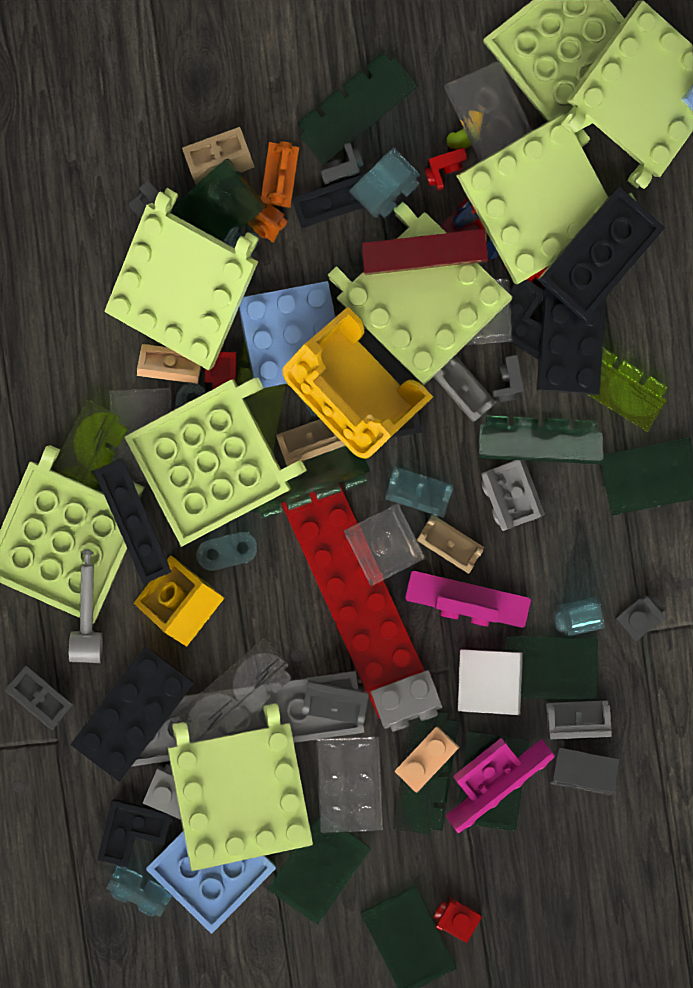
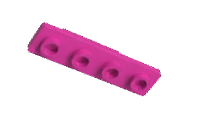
(467, 599)
(493, 777)

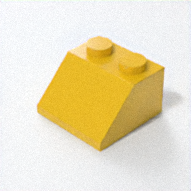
(179, 602)

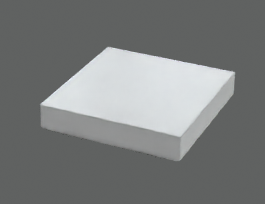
(490, 681)

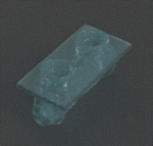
(128, 889)

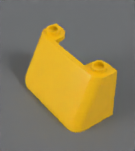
(351, 387)

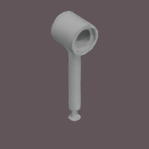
(86, 645)

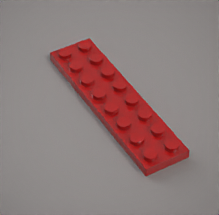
(361, 611)

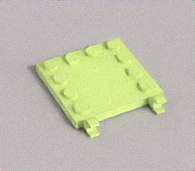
(552, 48)
(638, 91)
(534, 196)
(181, 283)
(423, 312)
(210, 461)
(50, 529)
(239, 793)

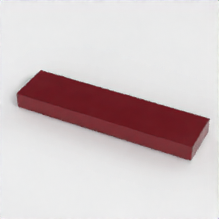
(425, 252)

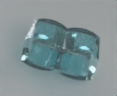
(385, 184)
(579, 617)

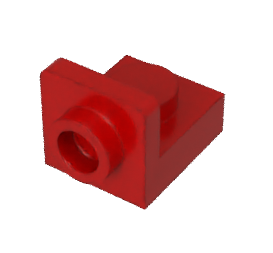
(449, 162)
(456, 919)

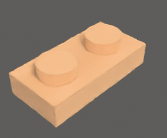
(166, 364)
(427, 759)

